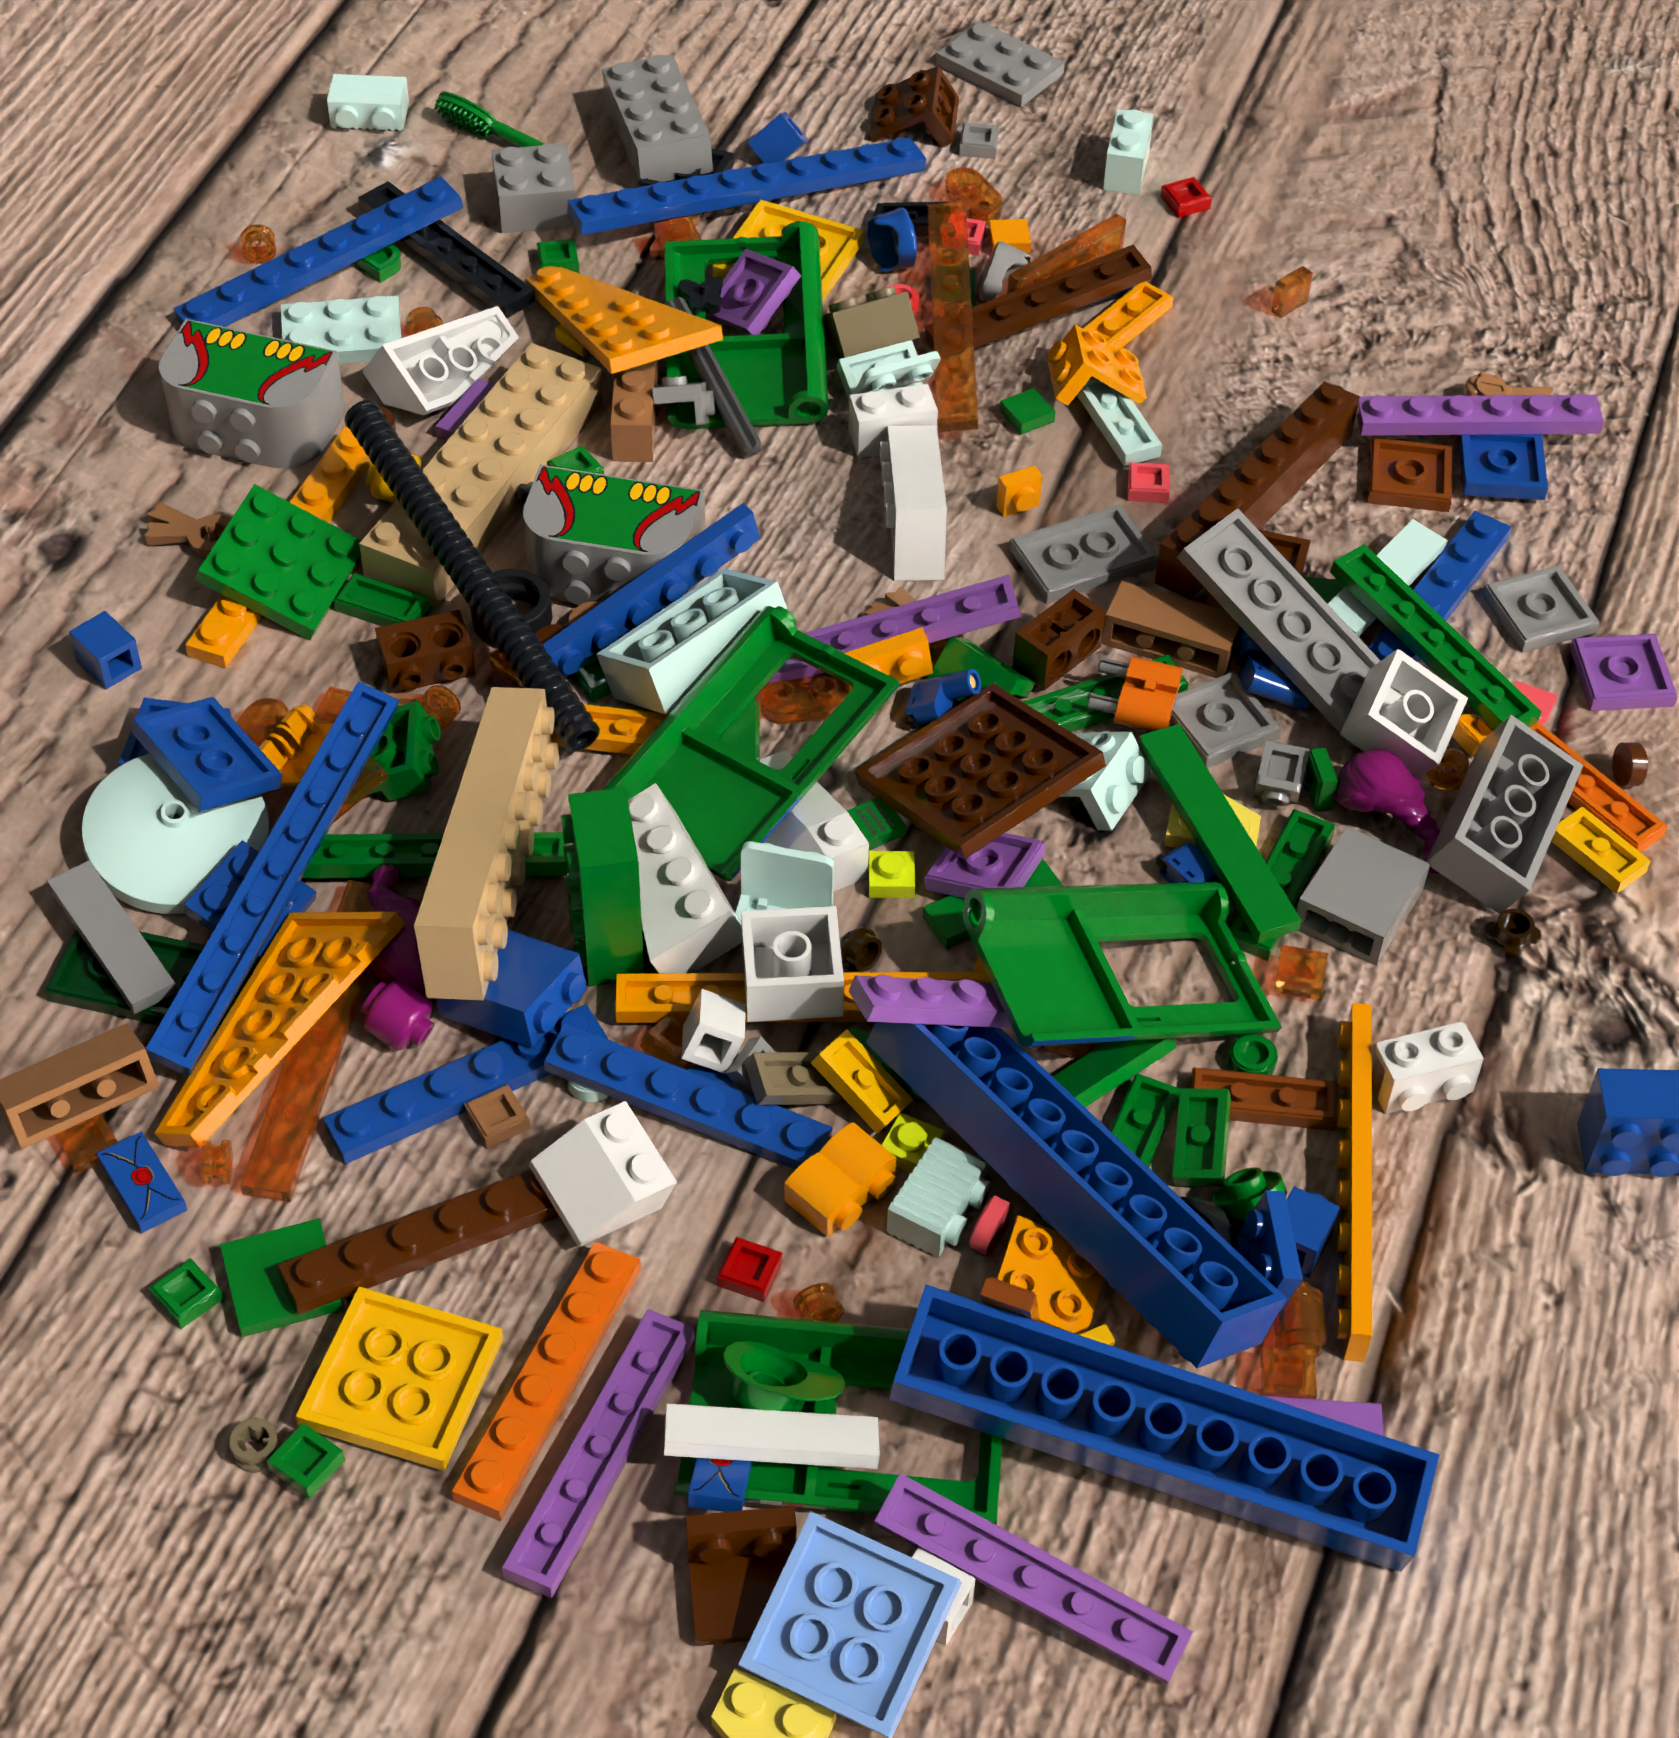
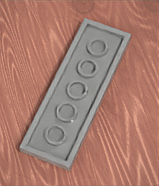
(1281, 614)

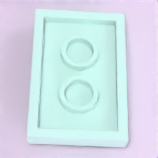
(348, 326)

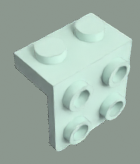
(886, 368)
(1117, 784)
(784, 878)

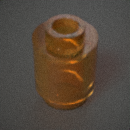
(1302, 1321)

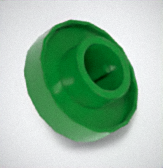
(1244, 1190)

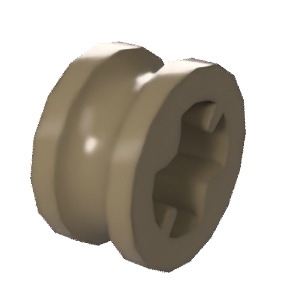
(260, 1431)

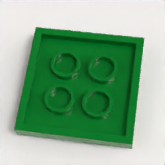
(281, 562)

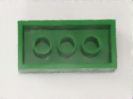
(603, 884)

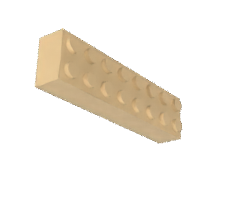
(499, 446)
(486, 845)

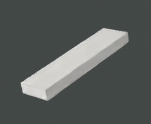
(771, 1436)

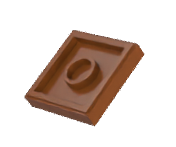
(1410, 474)

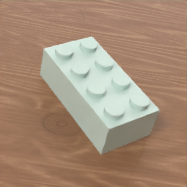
(680, 643)

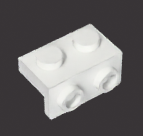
(1428, 1067)

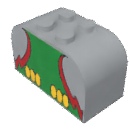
(250, 395)
(603, 531)

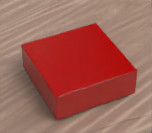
(1186, 197)
(749, 1269)

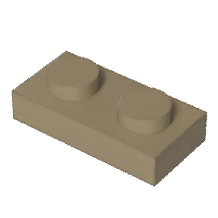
(788, 1079)

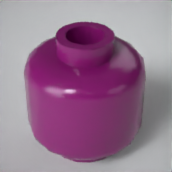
(397, 1015)

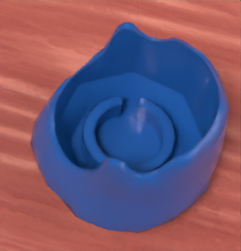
(892, 240)

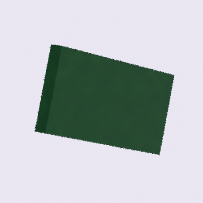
(85, 984)

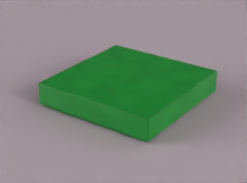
(255, 1281)

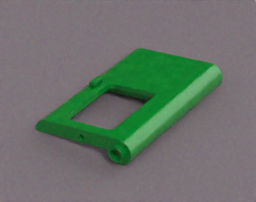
(773, 375)

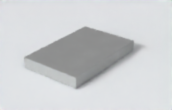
(1083, 553)

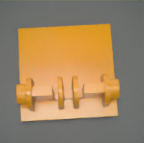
(295, 743)
(1052, 1269)

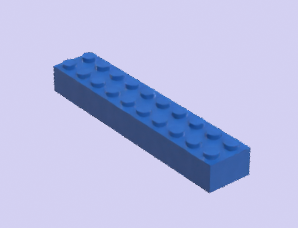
(1086, 1186)
(1166, 1428)

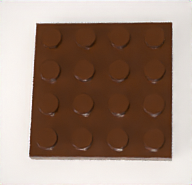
(980, 770)

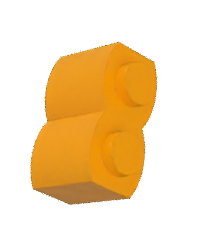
(840, 1180)

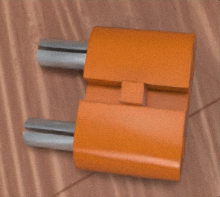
(1146, 695)

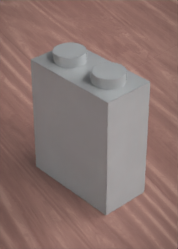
(1361, 895)

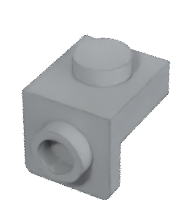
(678, 390)
(1281, 773)

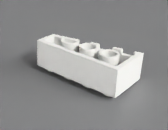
(914, 502)
(681, 903)

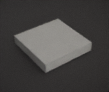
(1540, 608)
(1223, 719)

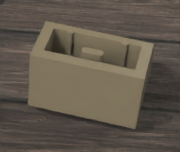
(870, 325)

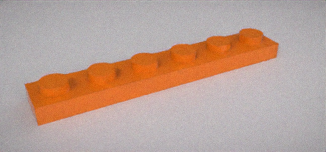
(546, 1381)

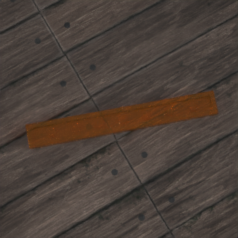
(952, 317)
(304, 1085)

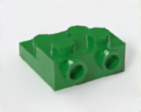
(407, 752)

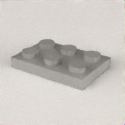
(1000, 63)

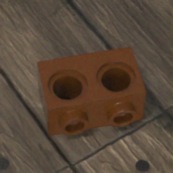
(1058, 639)
(425, 651)

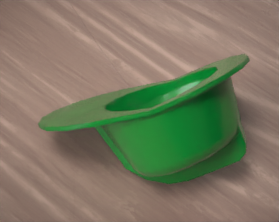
(776, 1380)

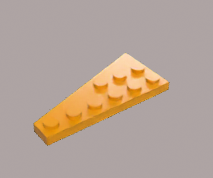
(617, 324)
(289, 990)

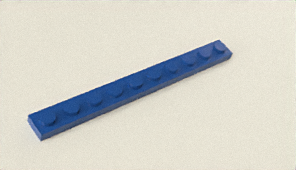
(745, 186)
(271, 881)

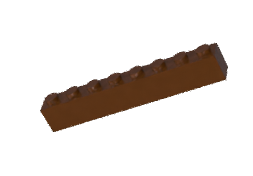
(1265, 477)

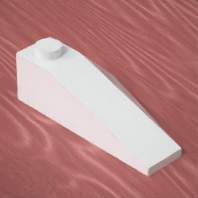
(439, 363)
(822, 827)

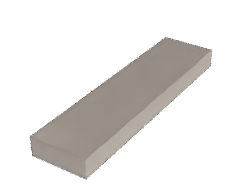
(112, 937)

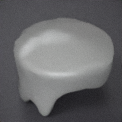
(996, 270)

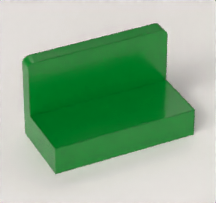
(964, 655)

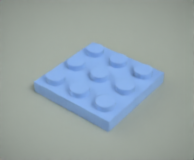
(850, 1624)

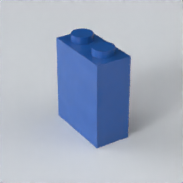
(530, 991)

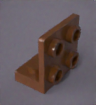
(923, 98)
(735, 1568)

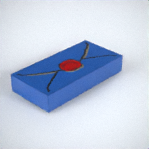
(141, 1182)
(719, 1484)

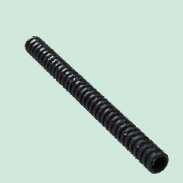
(470, 573)

